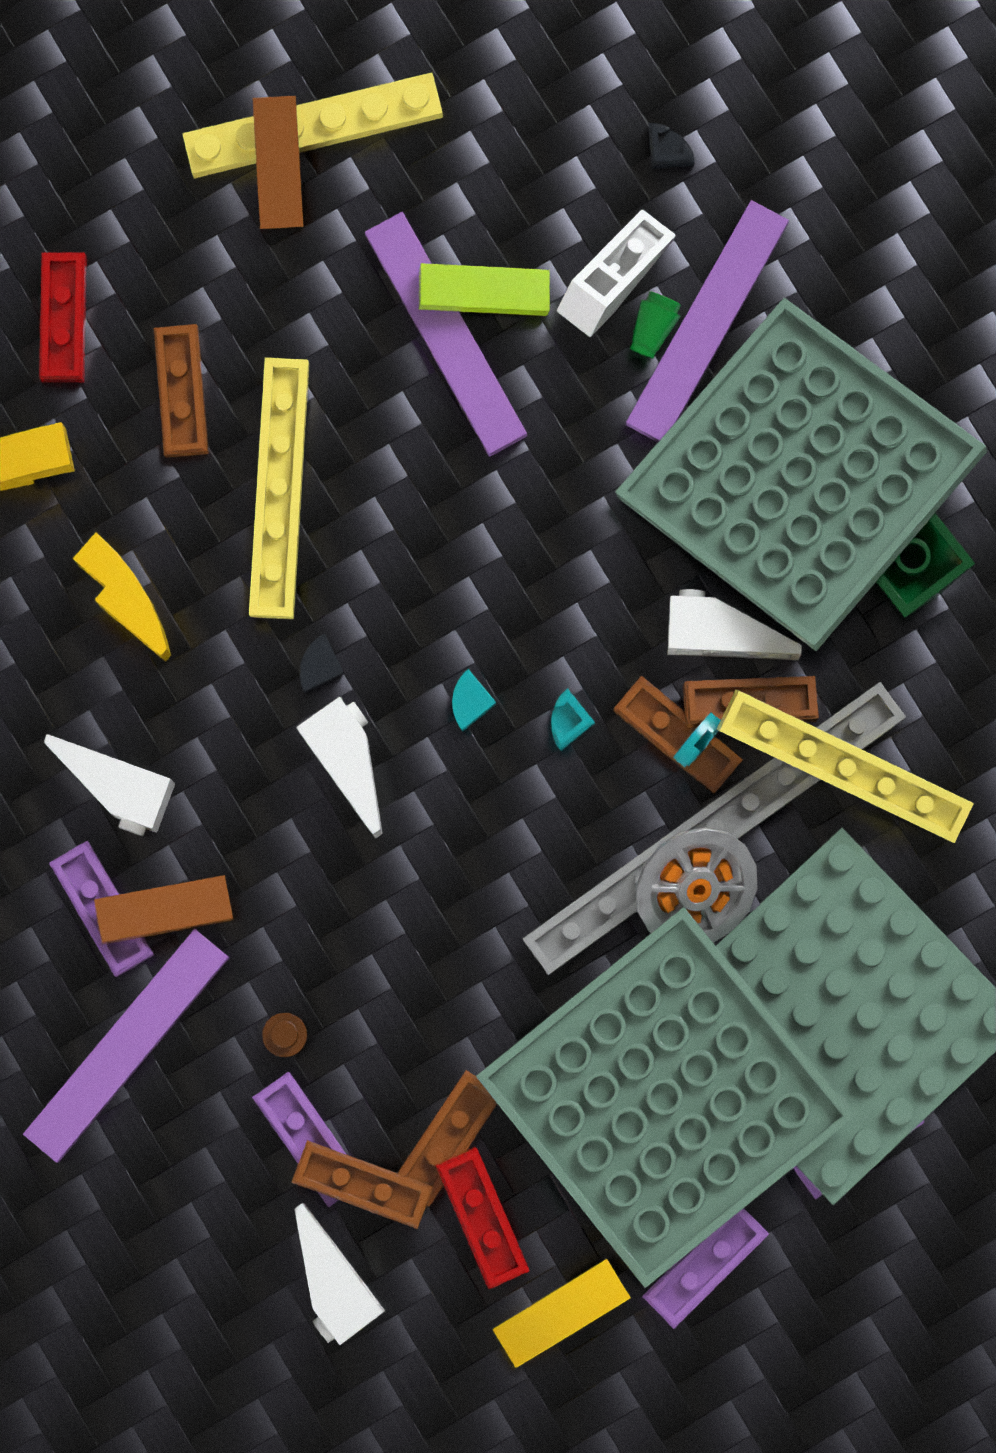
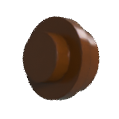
(284, 1035)

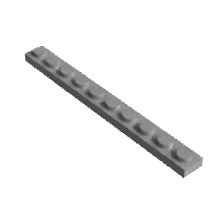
(733, 812)

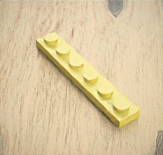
(320, 123)
(279, 488)
(844, 766)

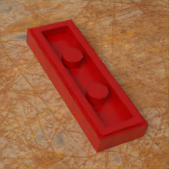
(63, 317)
(482, 1217)

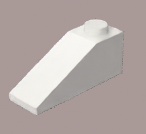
(614, 273)
(715, 629)
(343, 750)
(123, 789)
(335, 1288)

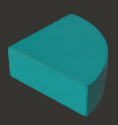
(470, 700)
(568, 720)
(698, 741)

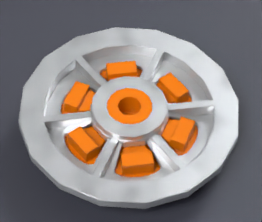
(703, 873)

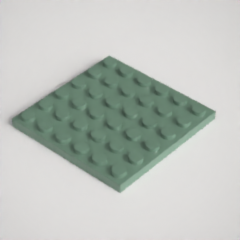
(801, 473)
(867, 998)
(665, 1097)

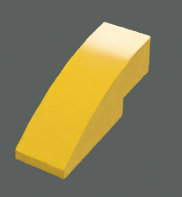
(34, 455)
(123, 594)
(561, 1313)

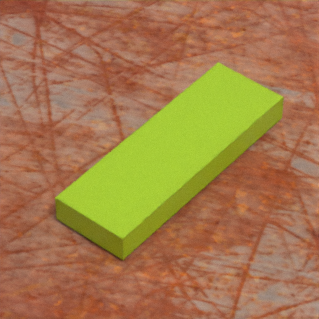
(484, 289)

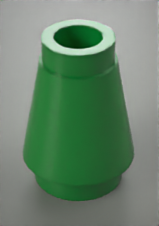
(654, 323)

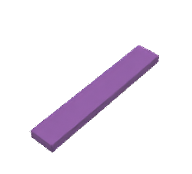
(707, 321)
(447, 339)
(126, 1046)

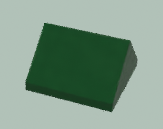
(925, 568)

